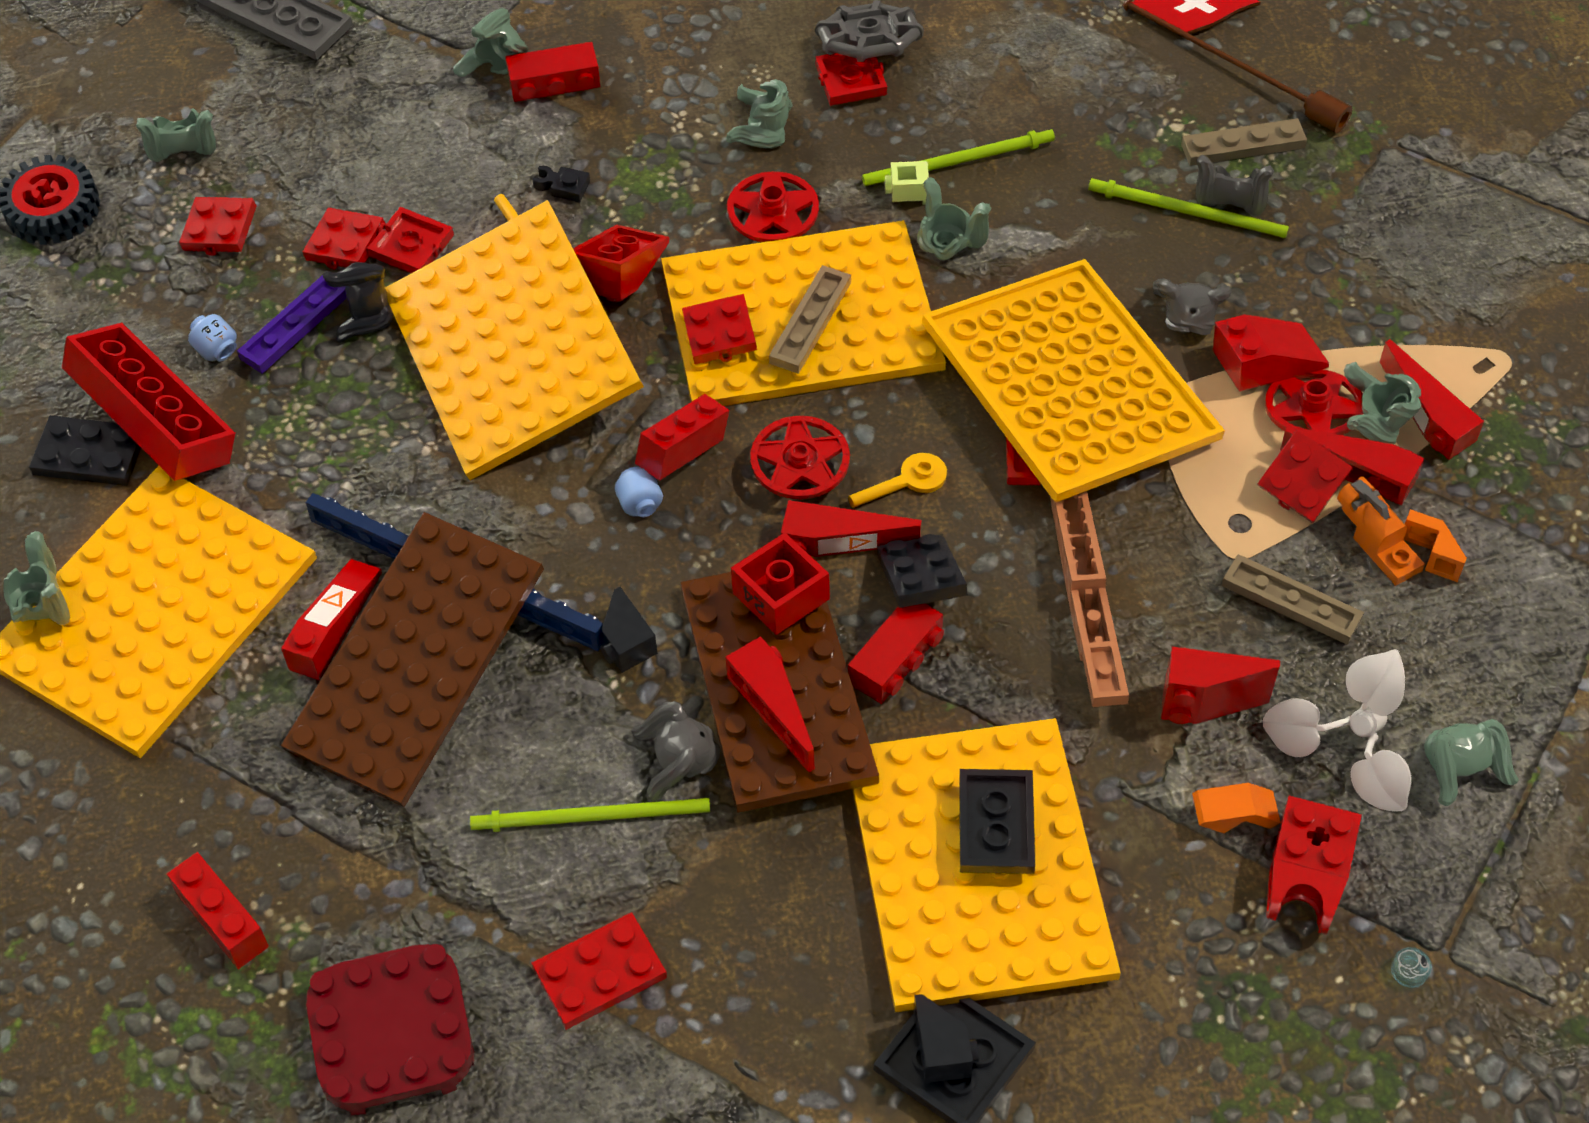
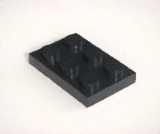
(85, 451)
(921, 570)
(996, 821)

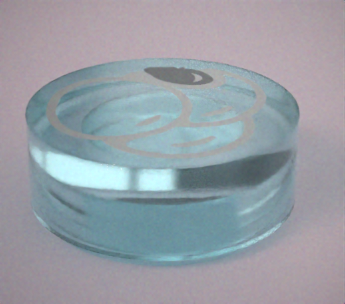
(1411, 967)

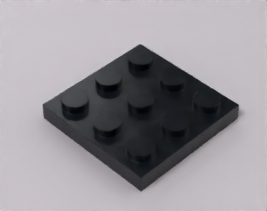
(964, 1100)

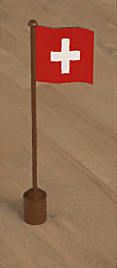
(1195, 15)

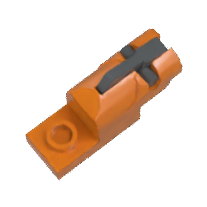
(1379, 531)

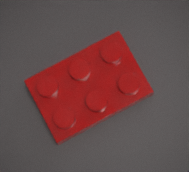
(599, 970)

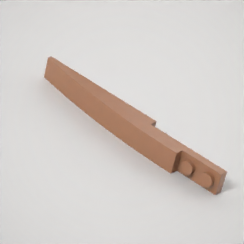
(1089, 601)

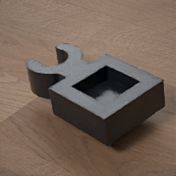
(565, 184)

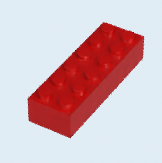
(148, 401)

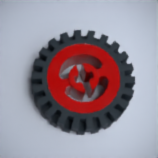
(49, 199)

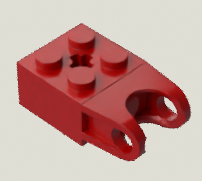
(1312, 858)

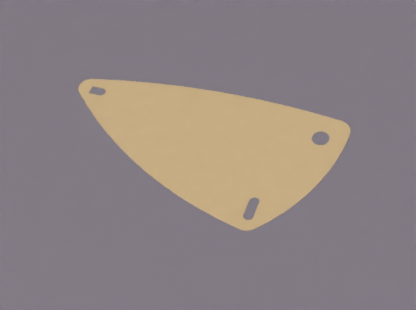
(1225, 474)

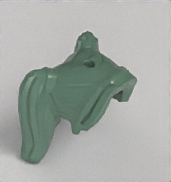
(494, 42)
(766, 118)
(172, 137)
(948, 227)
(1384, 404)
(36, 586)
(1466, 751)

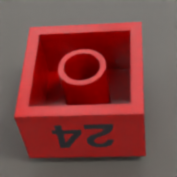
(780, 583)

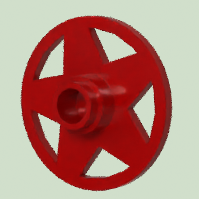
(772, 206)
(1314, 402)
(800, 457)

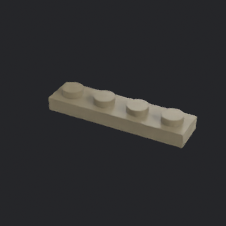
(1245, 141)
(810, 319)
(1292, 599)

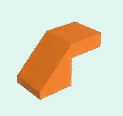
(1432, 533)
(1233, 804)

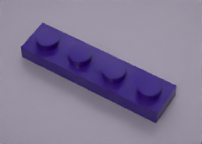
(291, 325)

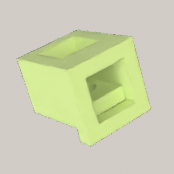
(907, 181)

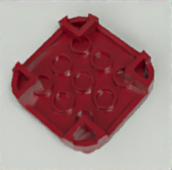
(389, 1027)

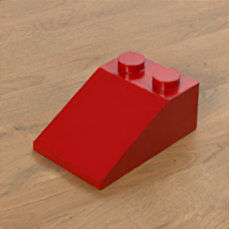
(620, 260)
(1265, 350)
(1214, 684)

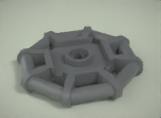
(869, 30)

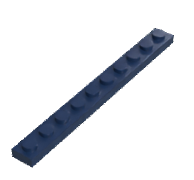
(388, 541)

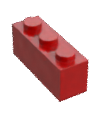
(553, 71)
(681, 436)
(895, 650)
(218, 910)

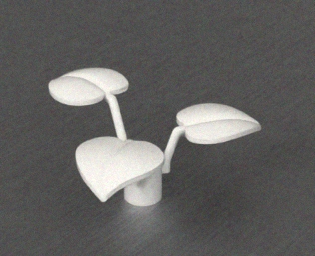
(1380, 685)

